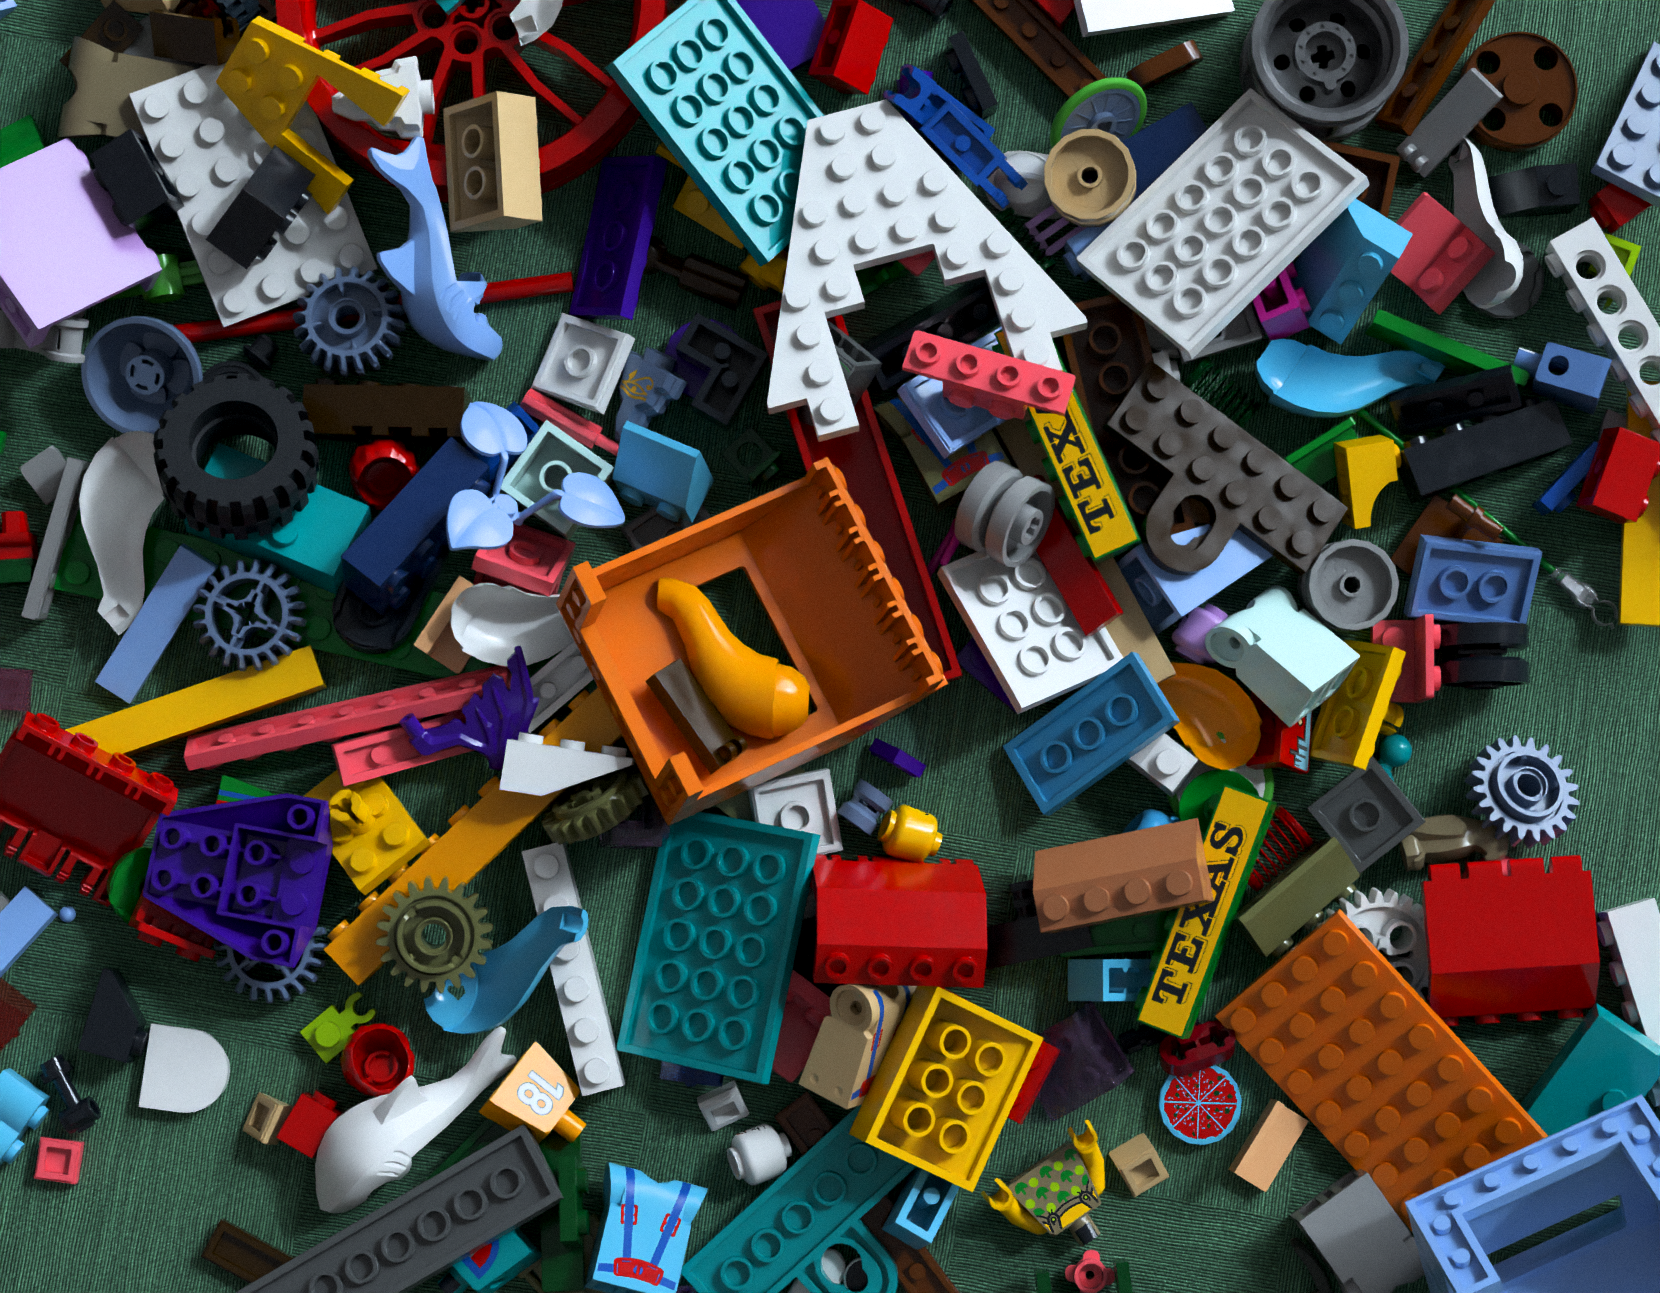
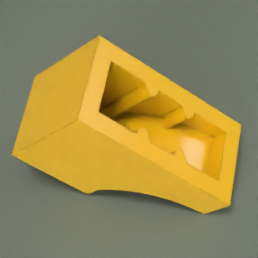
(1362, 472)

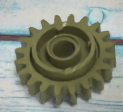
(428, 960)

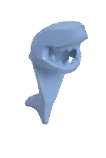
(424, 267)

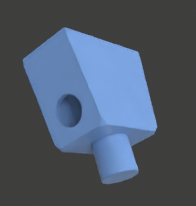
(1581, 377)

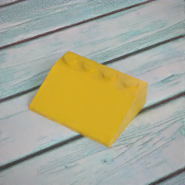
(946, 1086)

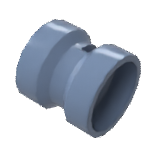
(865, 807)

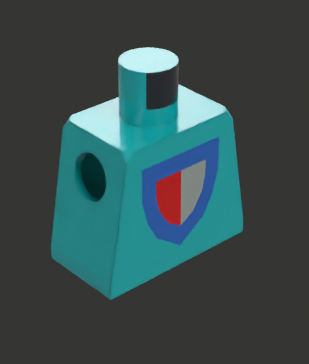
(492, 1265)

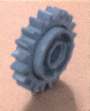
(1496, 784)

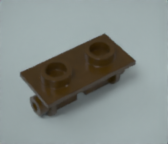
(112, 29)

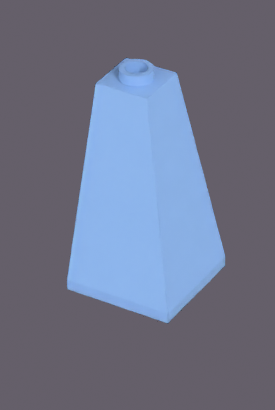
(1170, 596)

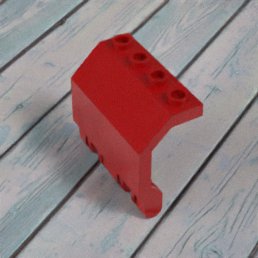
(75, 801)
(899, 922)

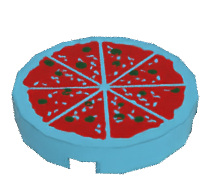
(1200, 1105)

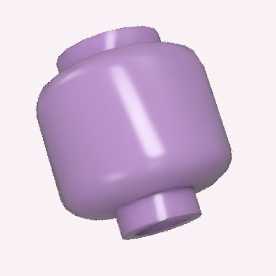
(1191, 634)

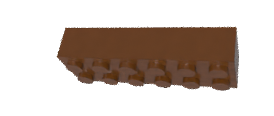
(1105, 365)

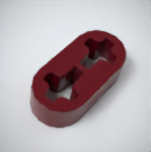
(1197, 1049)

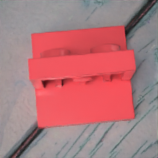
(529, 562)

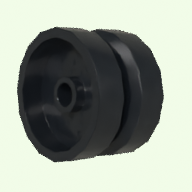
(1482, 655)

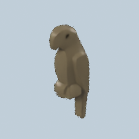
(1448, 839)

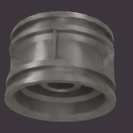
(1330, 115)

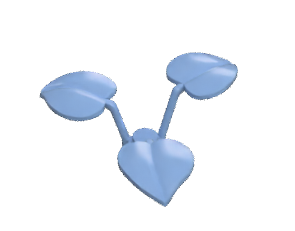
(488, 522)

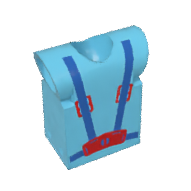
(641, 1232)

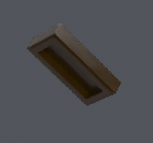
(243, 1252)

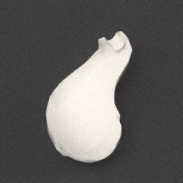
(1475, 209)

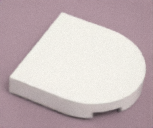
(182, 1070)

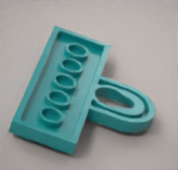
(800, 1217)

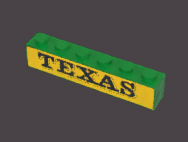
(1083, 474)
(1200, 931)

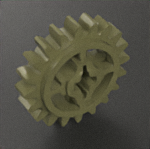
(595, 805)

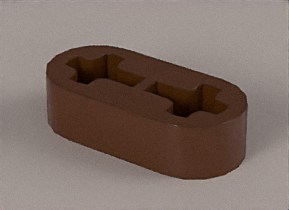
(1166, 65)

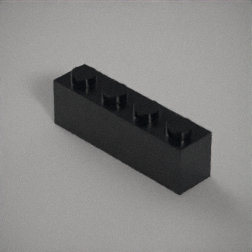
(955, 316)
(1482, 449)

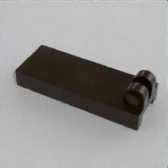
(696, 716)

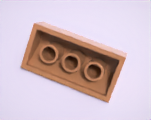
(1121, 877)

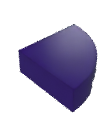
(897, 758)

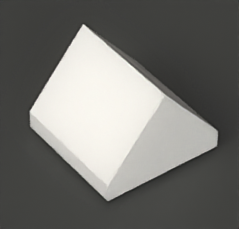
(722, 1106)

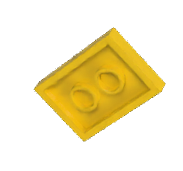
(1359, 709)
(369, 829)

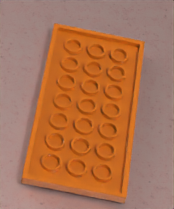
(1375, 1065)

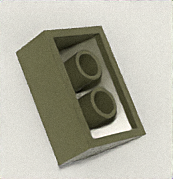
(1297, 898)

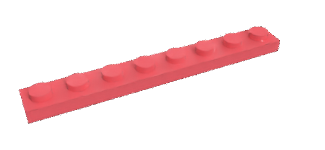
(336, 719)

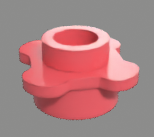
(1090, 1262)

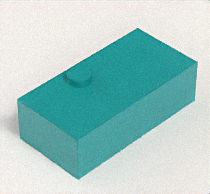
(307, 545)
(1593, 1072)

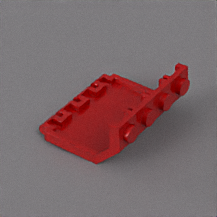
(1510, 940)

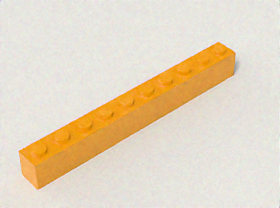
(471, 842)

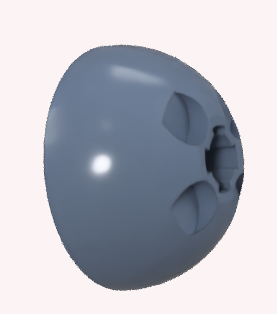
(122, 381)

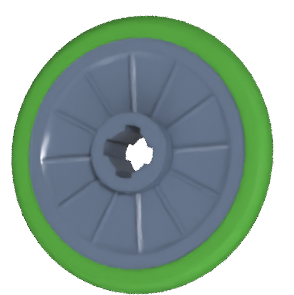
(1107, 105)

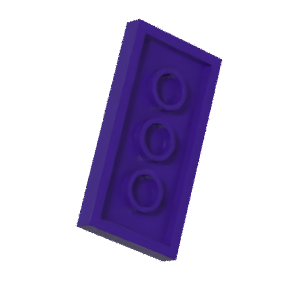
(618, 237)

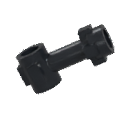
(78, 1113)

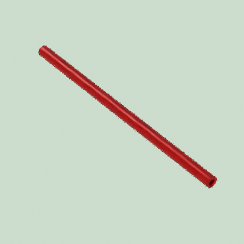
(283, 319)

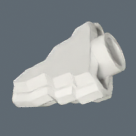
(410, 116)

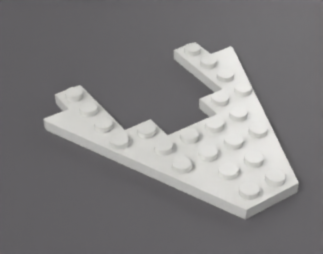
(872, 198)

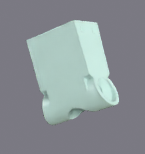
(1282, 654)

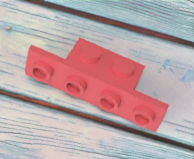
(988, 378)

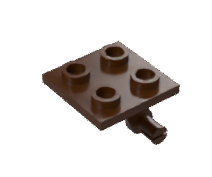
(1449, 520)

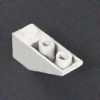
(545, 768)

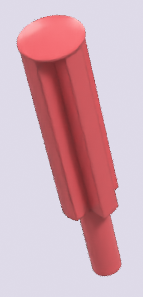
(568, 421)

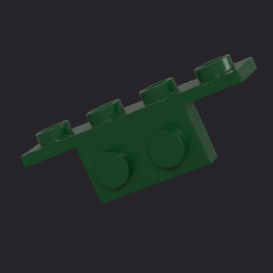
(566, 1222)

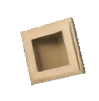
(266, 1118)

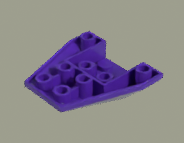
(245, 872)

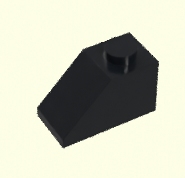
(1535, 191)
(114, 1021)

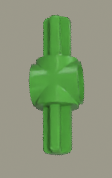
(171, 282)

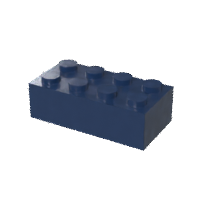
(411, 529)

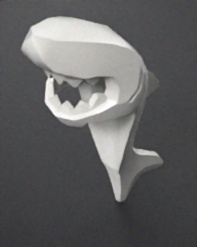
(382, 1134)

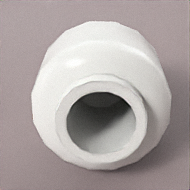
(759, 1154)

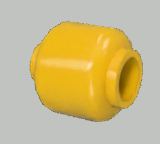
(909, 834)

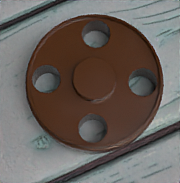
(1524, 91)

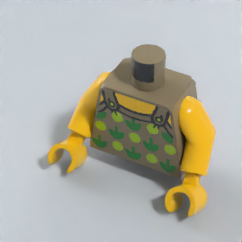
(1057, 1190)

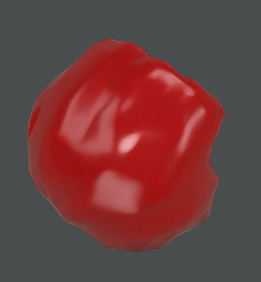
(381, 471)
(377, 1059)

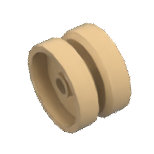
(1095, 202)

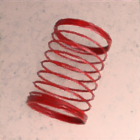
(1296, 830)

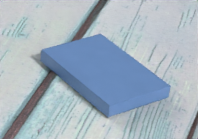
(1472, 580)

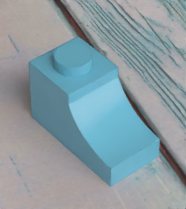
(1107, 979)

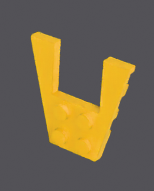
(273, 77)

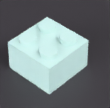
(542, 469)

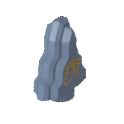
(647, 388)

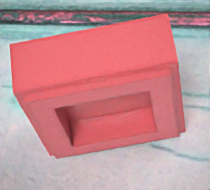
(59, 1160)

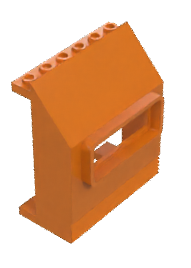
(825, 599)

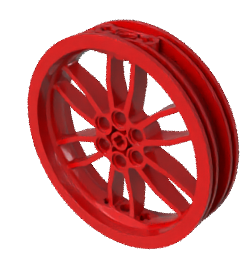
(560, 160)

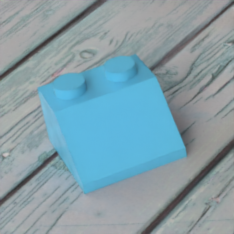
(661, 473)

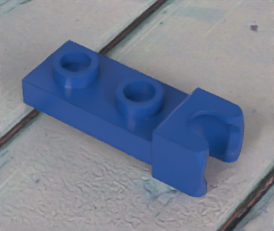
(926, 98)

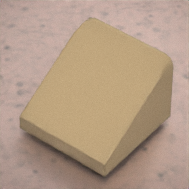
(1138, 1164)

